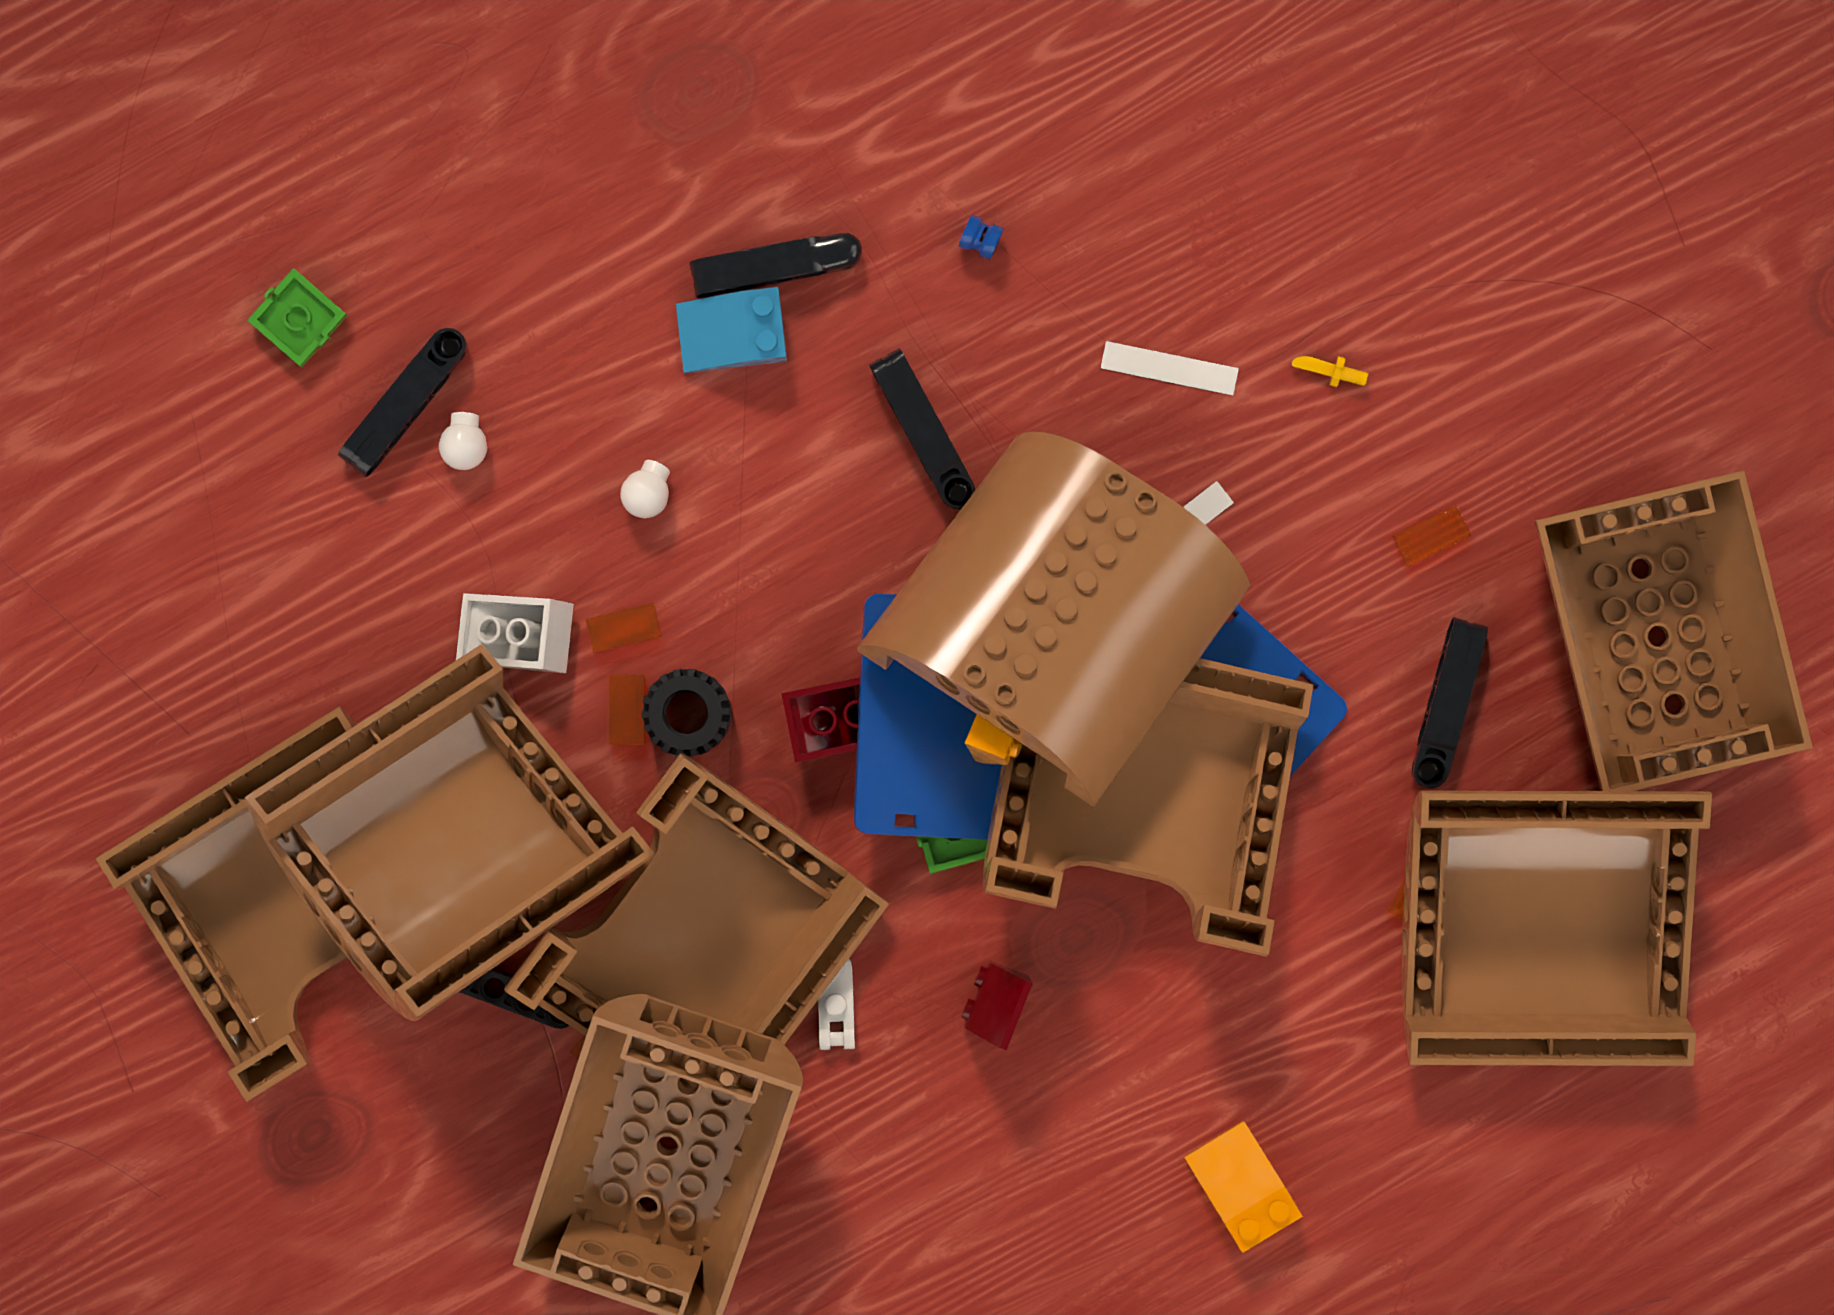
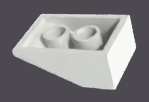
(517, 630)

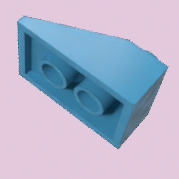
(732, 330)

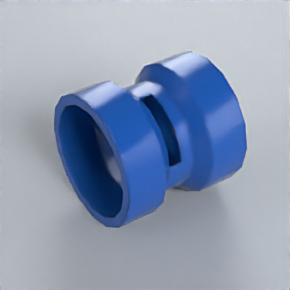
(973, 234)

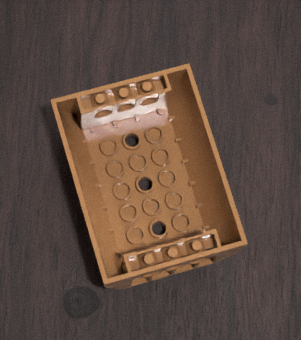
(1720, 626)
(609, 1156)

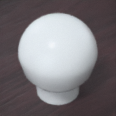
(462, 442)
(646, 490)

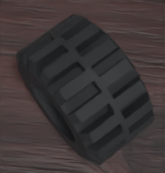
(655, 712)

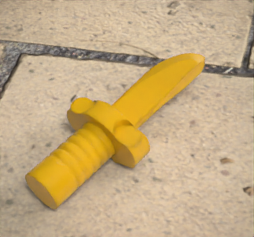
(1336, 371)

